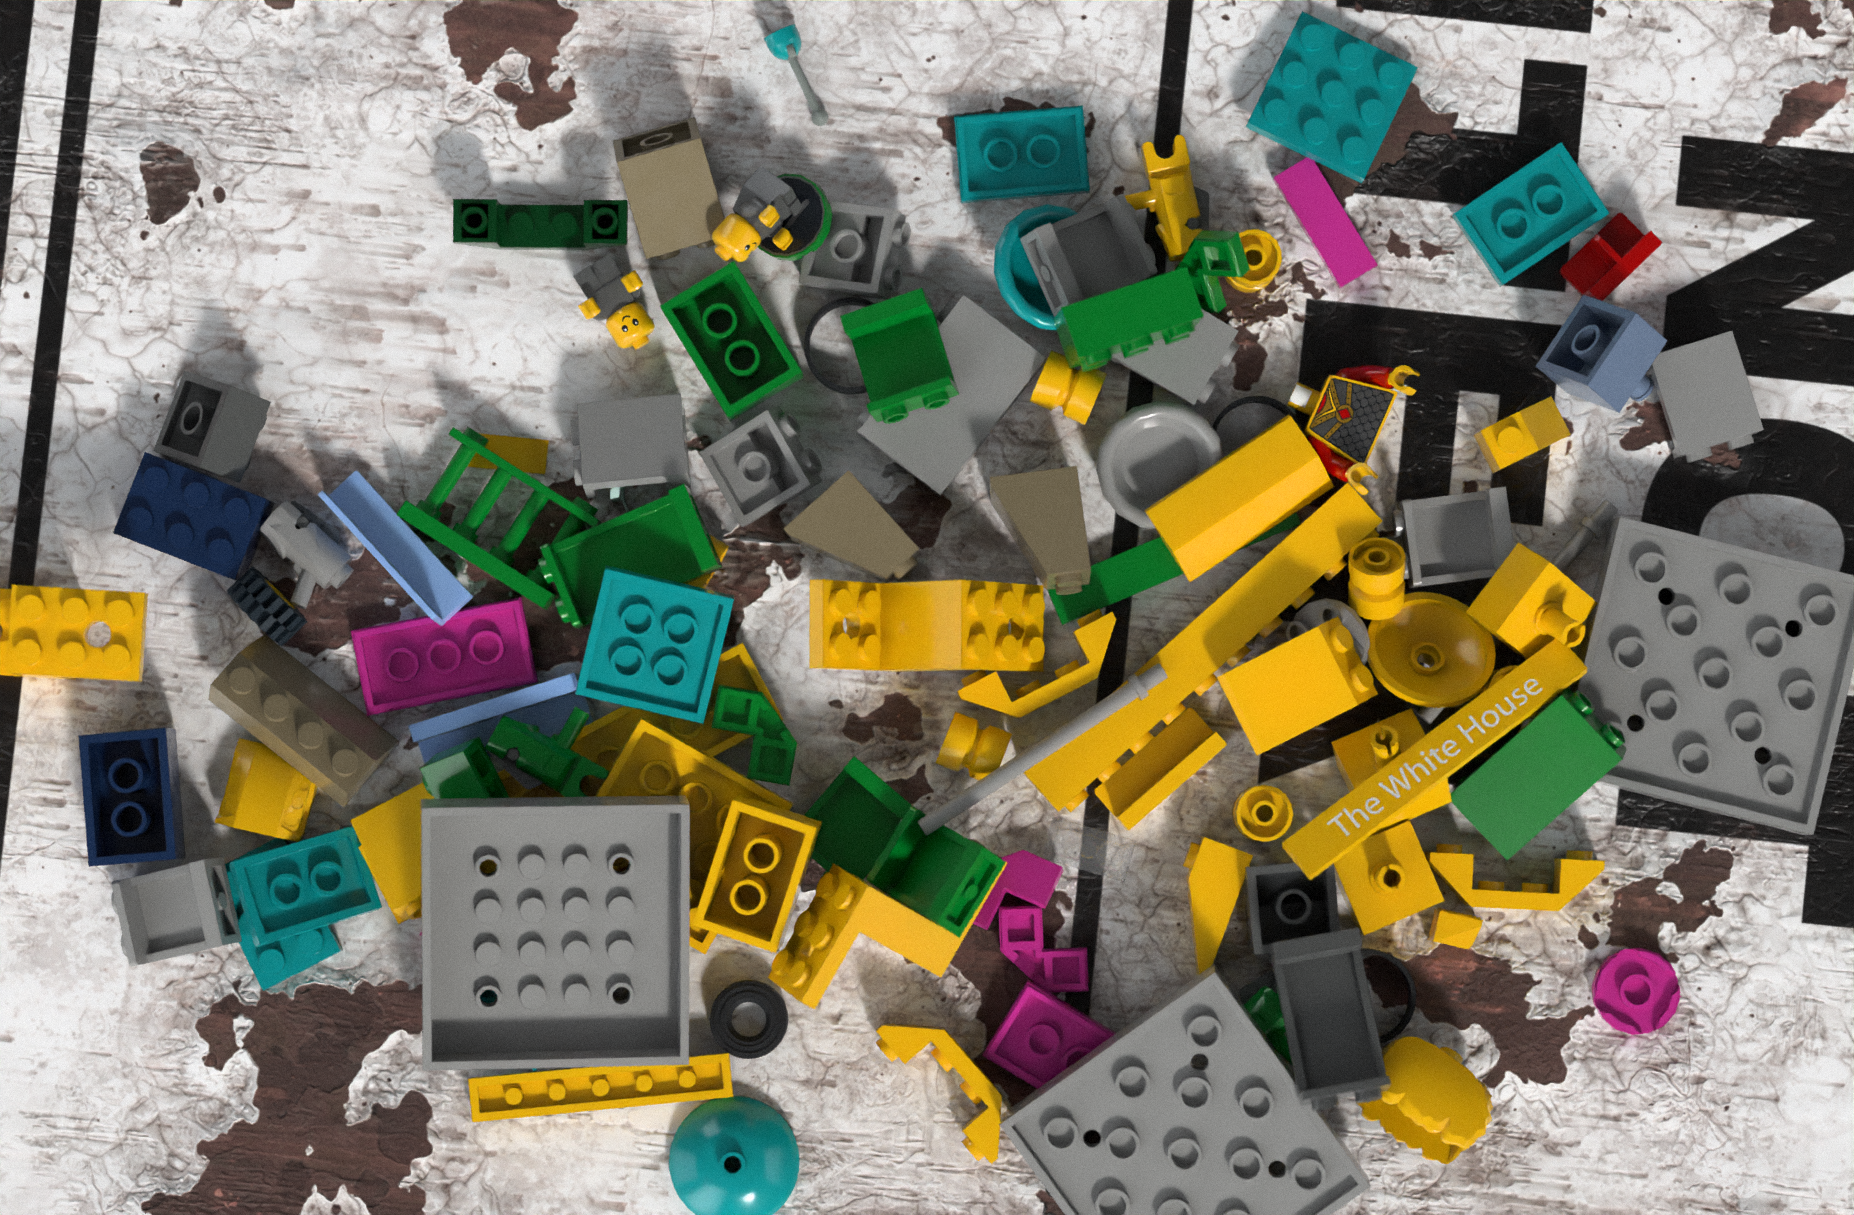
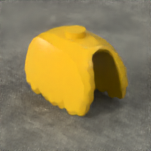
(1430, 1100)

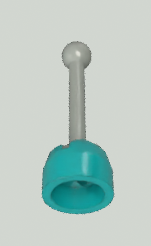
(785, 46)

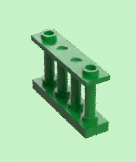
(463, 536)

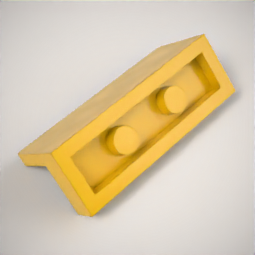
(1159, 768)

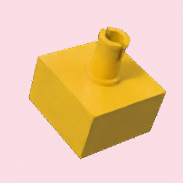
(1531, 604)
(1375, 746)
(1386, 879)

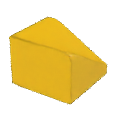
(1454, 928)

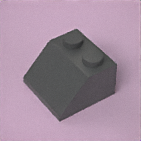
(212, 426)
(1288, 905)

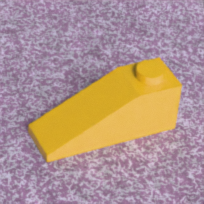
(1213, 889)

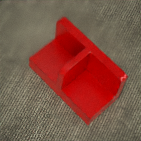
(1609, 258)

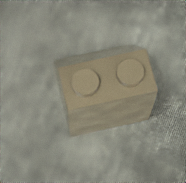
(669, 188)
(1047, 524)
(855, 531)

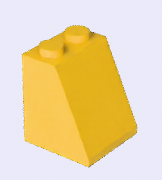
(1297, 685)

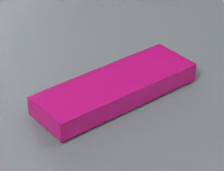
(1325, 222)

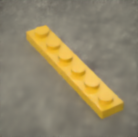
(598, 1088)

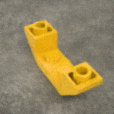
(1093, 642)
(1569, 878)
(982, 1129)

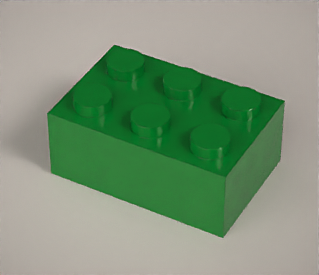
(1128, 320)
(732, 341)

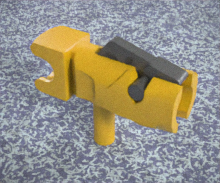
(1178, 204)

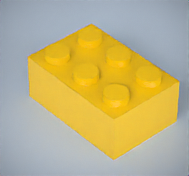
(757, 873)

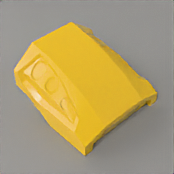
(266, 794)

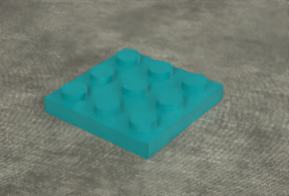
(1331, 97)
(654, 644)

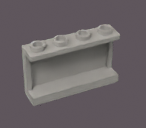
(990, 374)

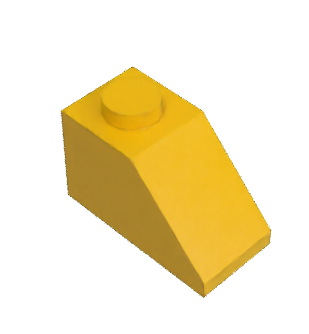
(1521, 434)

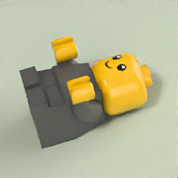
(758, 214)
(613, 298)

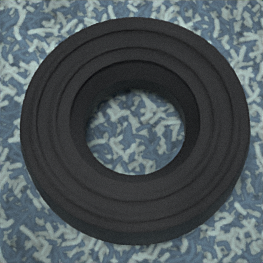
(729, 1038)

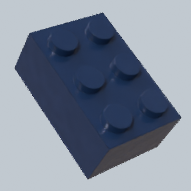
(193, 517)
(131, 796)

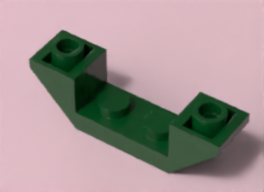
(540, 226)

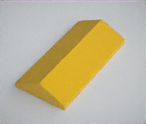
(1239, 497)

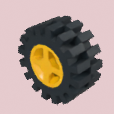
(266, 606)

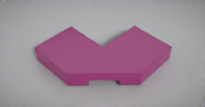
(1024, 877)
(1047, 967)

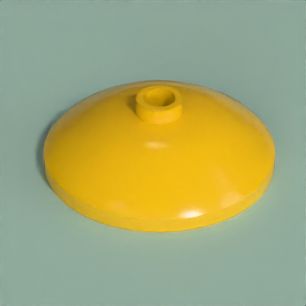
(1436, 633)

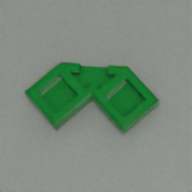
(1213, 256)
(752, 714)

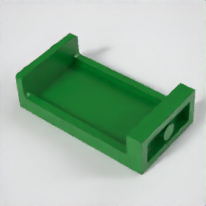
(655, 540)
(1539, 772)

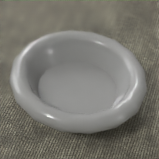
(1153, 454)

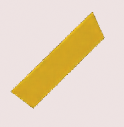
(524, 453)

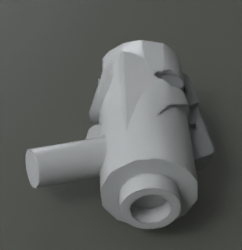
(310, 546)

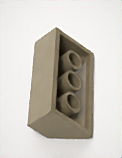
(302, 719)

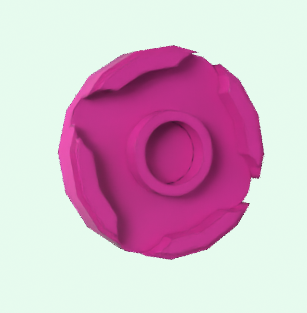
(1635, 991)

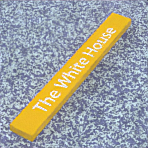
(1434, 758)

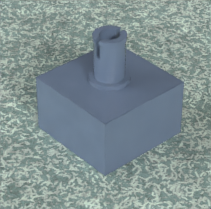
(1603, 354)

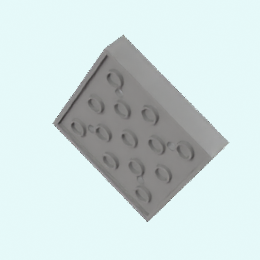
(1719, 672)
(555, 932)
(1179, 1132)

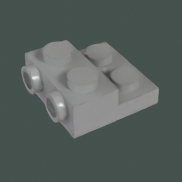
(859, 251)
(762, 465)

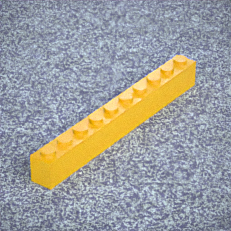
(1209, 642)

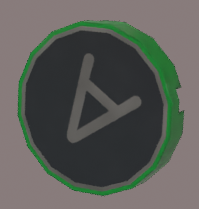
(809, 226)

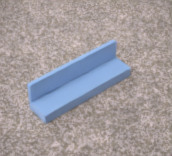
(397, 548)
(541, 705)

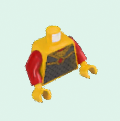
(1350, 416)

